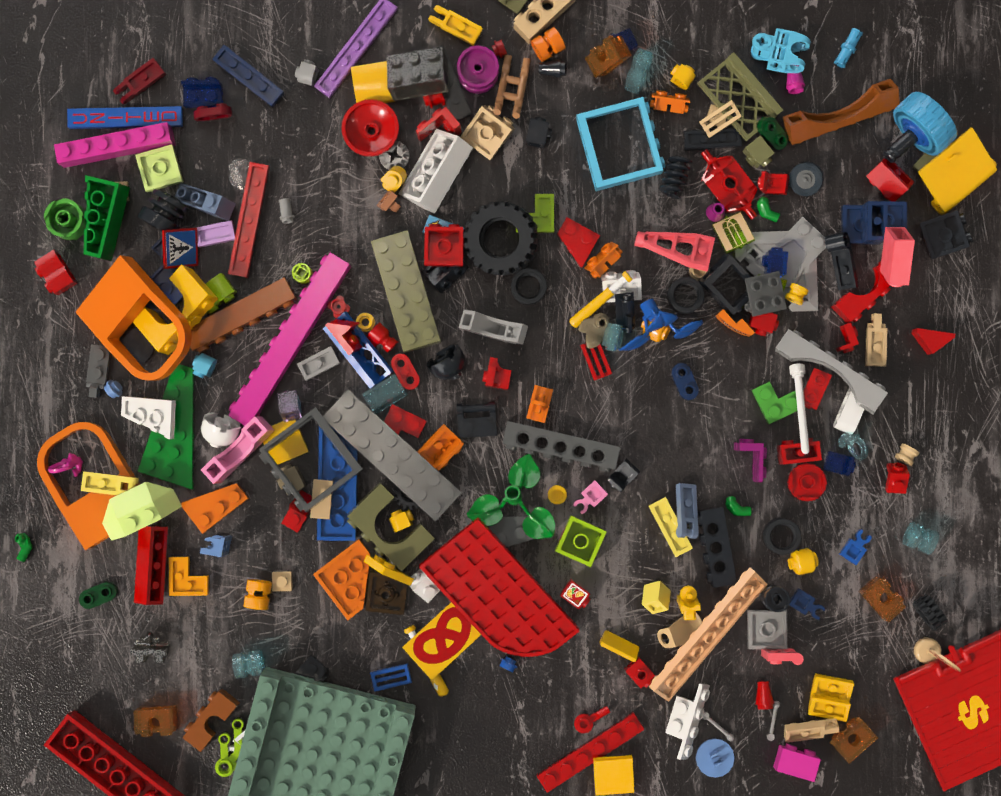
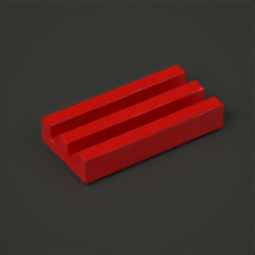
(608, 370)

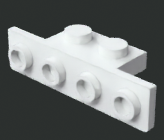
(685, 719)

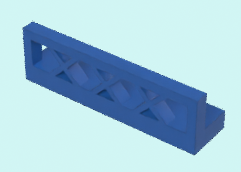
(359, 361)

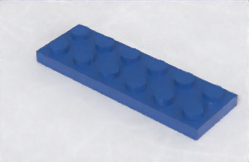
(333, 468)

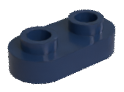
(685, 381)

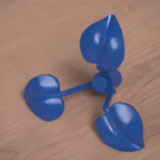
(659, 319)

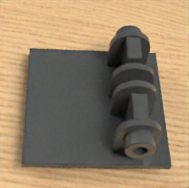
(765, 294)

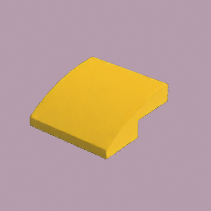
(371, 82)
(830, 697)

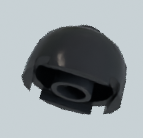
(448, 363)

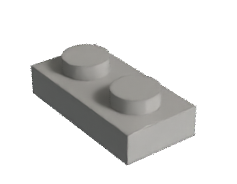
(318, 363)

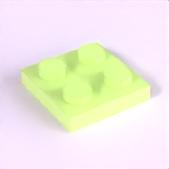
(159, 168)

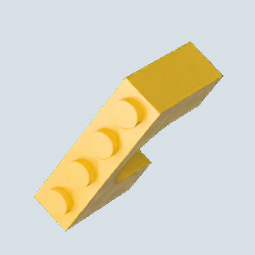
(197, 301)

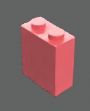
(897, 256)

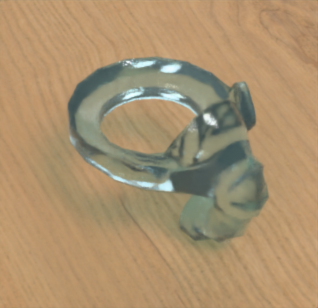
(850, 439)

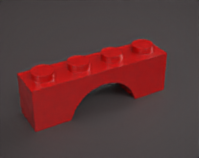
(851, 305)

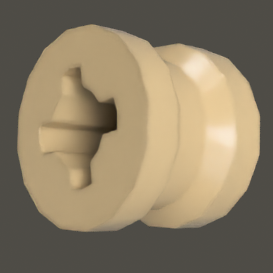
(906, 454)

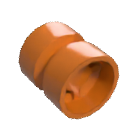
(547, 44)

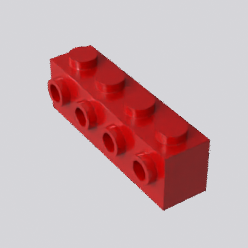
(151, 565)

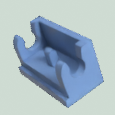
(220, 546)

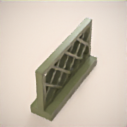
(750, 84)

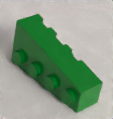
(103, 216)

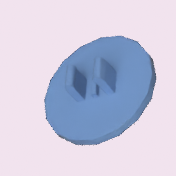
(715, 757)

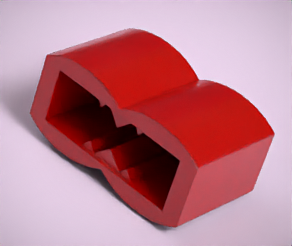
(55, 273)

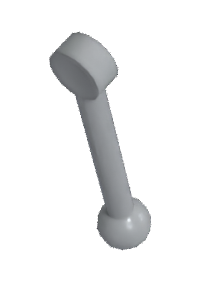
(770, 736)
(730, 737)

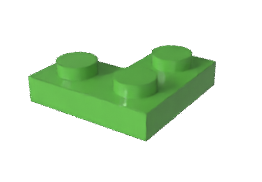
(772, 406)

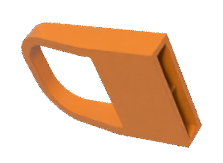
(117, 303)
(88, 512)

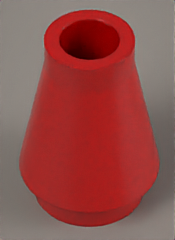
(764, 697)

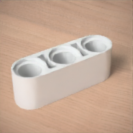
(848, 414)

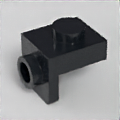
(623, 475)

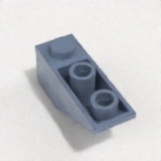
(205, 201)

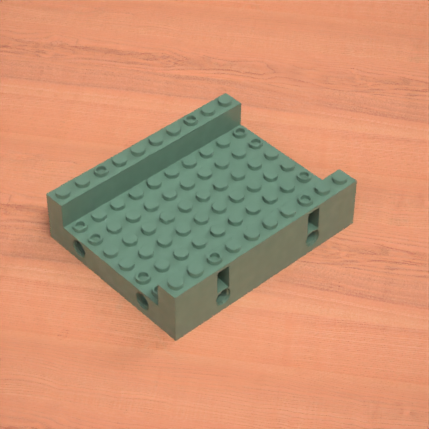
(320, 740)

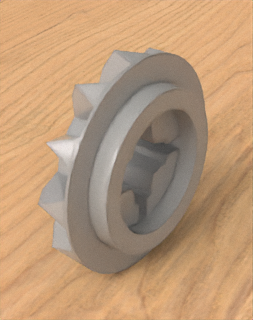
(402, 151)

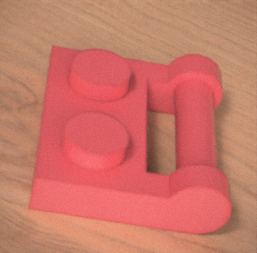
(776, 656)

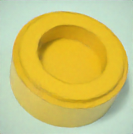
(557, 494)

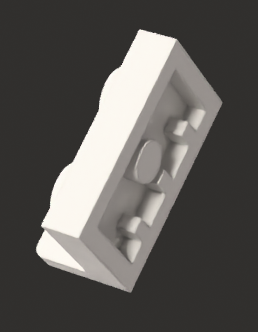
(635, 285)

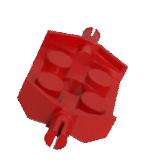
(734, 198)

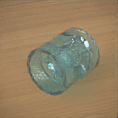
(923, 539)
(248, 664)

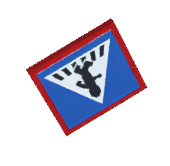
(180, 247)

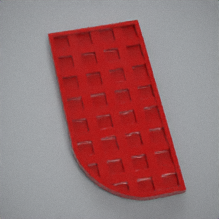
(498, 594)

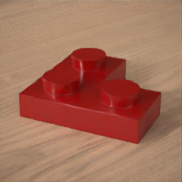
(400, 420)

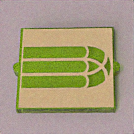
(733, 232)

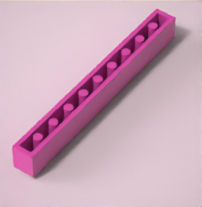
(290, 339)

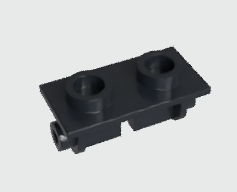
(625, 311)

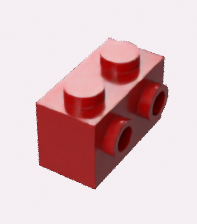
(890, 180)
(791, 452)

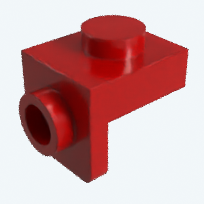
(773, 183)
(850, 336)
(897, 478)

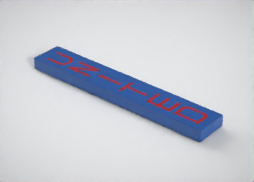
(123, 117)

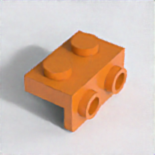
(441, 447)

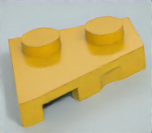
(387, 569)

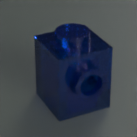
(775, 260)

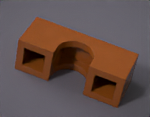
(199, 732)

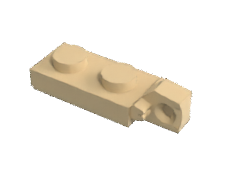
(876, 342)
(810, 730)

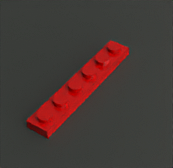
(248, 220)
(594, 748)

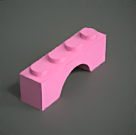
(251, 437)

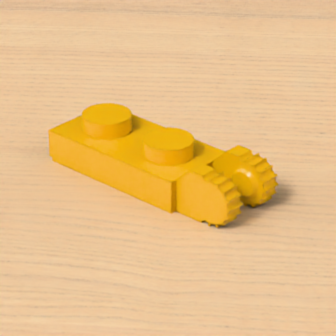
(457, 25)

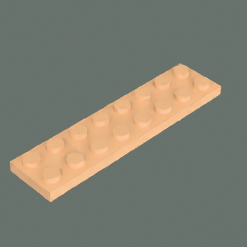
(708, 634)

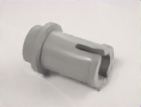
(286, 211)

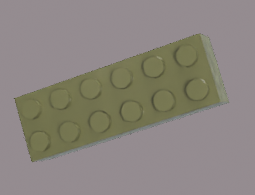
(405, 291)

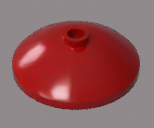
(366, 116)

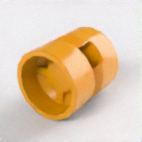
(257, 601)

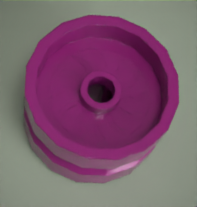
(481, 58)

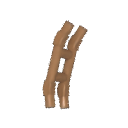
(521, 82)

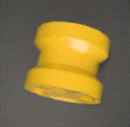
(796, 294)

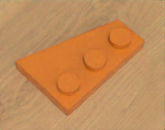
(214, 506)

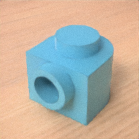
(203, 365)

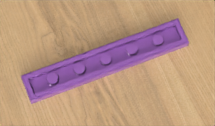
(355, 47)

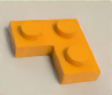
(182, 583)

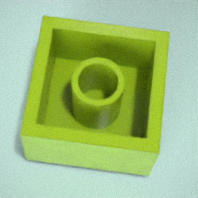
(580, 541)

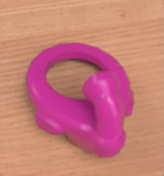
(67, 464)

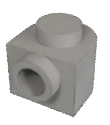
(307, 72)

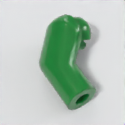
(765, 211)
(735, 509)
(25, 545)

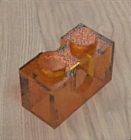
(608, 56)
(872, 592)
(165, 714)
(863, 740)

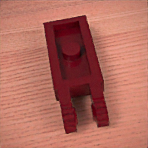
(140, 80)

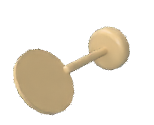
(929, 650)

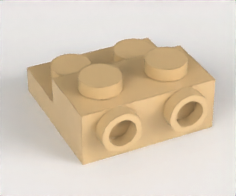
(487, 131)

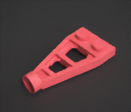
(700, 254)

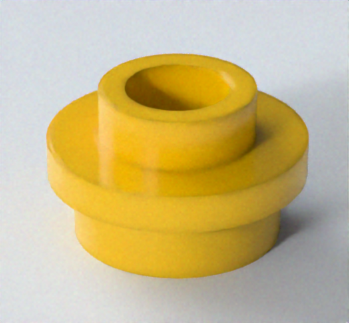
(370, 326)

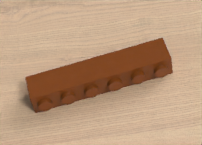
(241, 314)

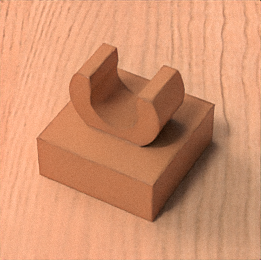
(388, 202)

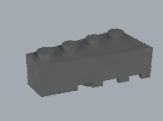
(508, 530)

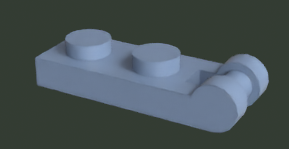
(687, 510)

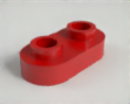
(404, 372)

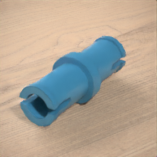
(848, 48)

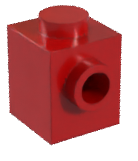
(764, 323)
(639, 673)

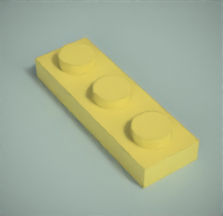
(668, 524)

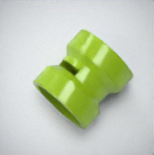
(300, 275)

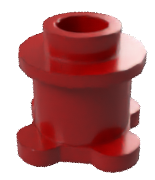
(435, 99)

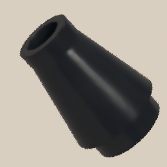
(553, 68)

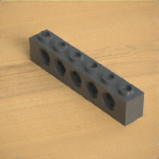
(610, 452)

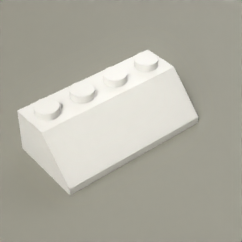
(435, 170)

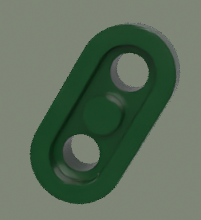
(773, 134)
(97, 595)

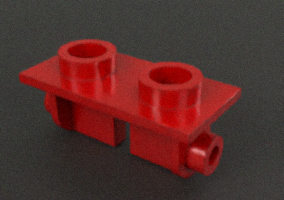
(816, 388)

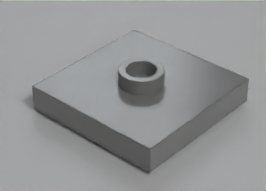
(767, 629)

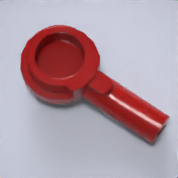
(584, 722)

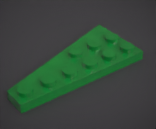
(173, 458)

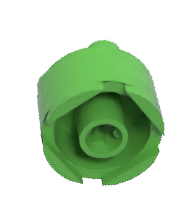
(55, 219)

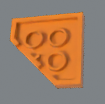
(346, 579)

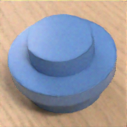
(113, 388)

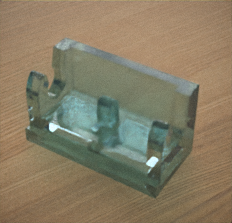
(384, 394)

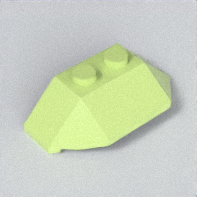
(138, 509)

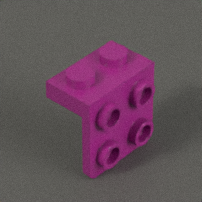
(759, 454)

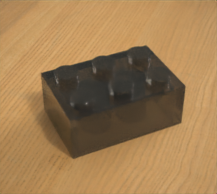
(417, 73)

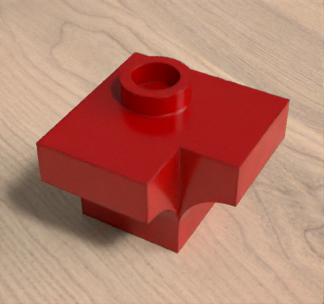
(496, 376)

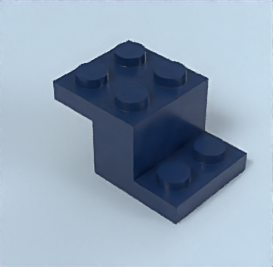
(868, 221)

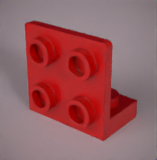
(440, 117)

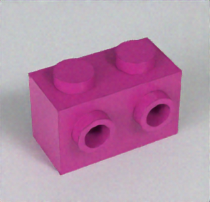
(797, 762)

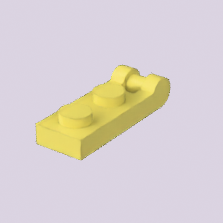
(106, 483)

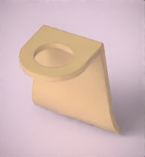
(679, 632)

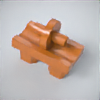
(539, 404)

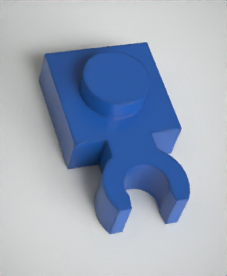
(854, 550)

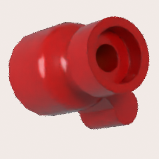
(380, 335)

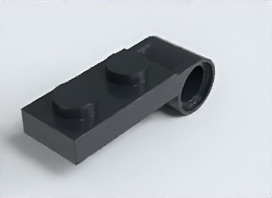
(843, 260)

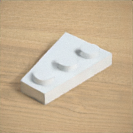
(152, 413)

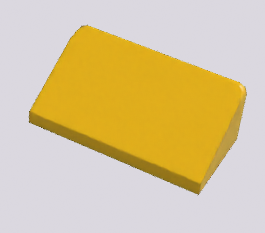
(619, 646)

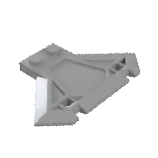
(803, 246)

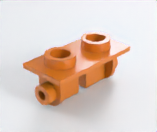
(662, 100)
(596, 265)

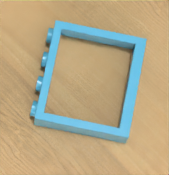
(654, 145)

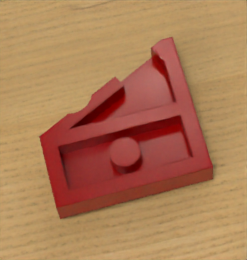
(578, 240)

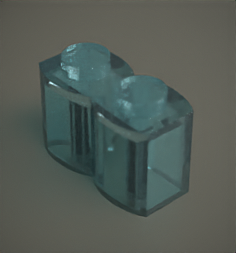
(639, 68)

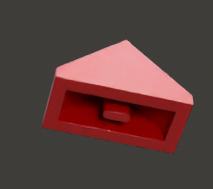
(931, 340)

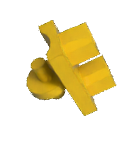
(688, 602)

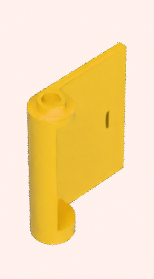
(957, 171)

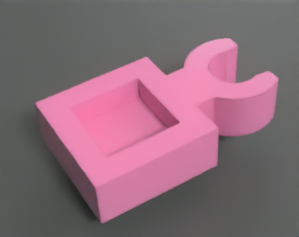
(592, 495)

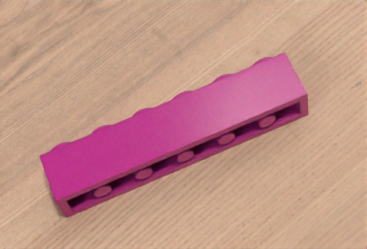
(114, 145)

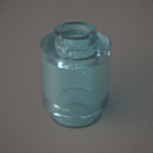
(613, 337)

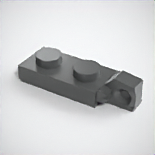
(97, 369)

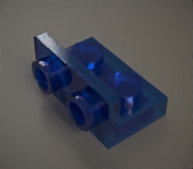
(202, 92)

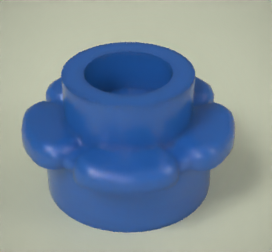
(508, 664)

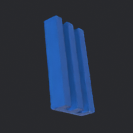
(386, 670)

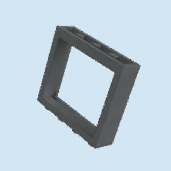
(334, 439)

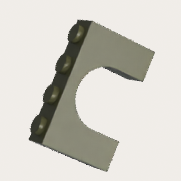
(400, 552)

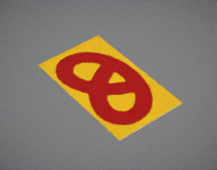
(441, 641)

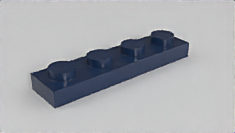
(248, 76)

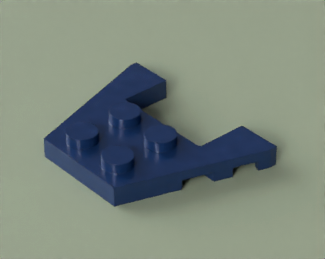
(162, 280)

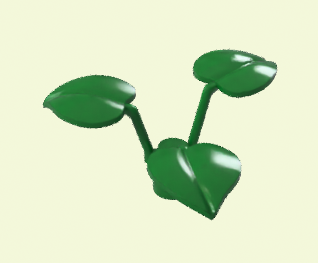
(522, 474)

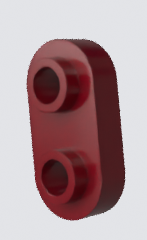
(204, 113)

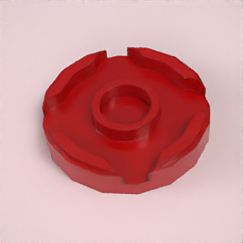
(807, 482)

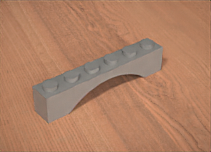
(866, 393)

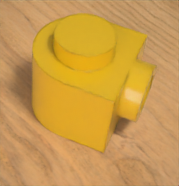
(682, 76)
(394, 178)
(401, 520)

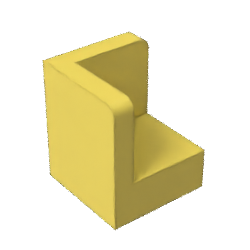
(656, 597)

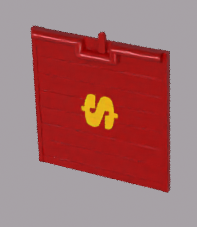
(958, 711)

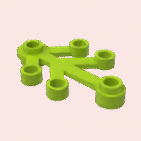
(225, 758)

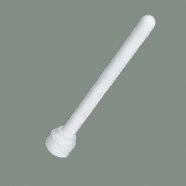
(797, 372)

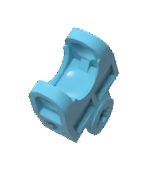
(771, 46)

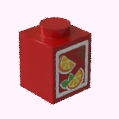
(575, 594)

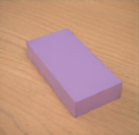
(215, 234)

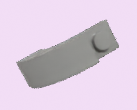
(492, 327)

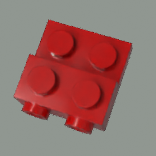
(443, 245)

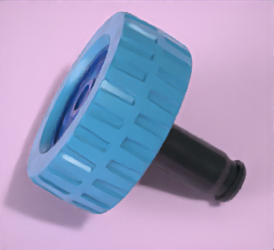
(922, 125)

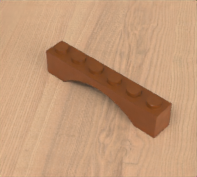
(878, 99)

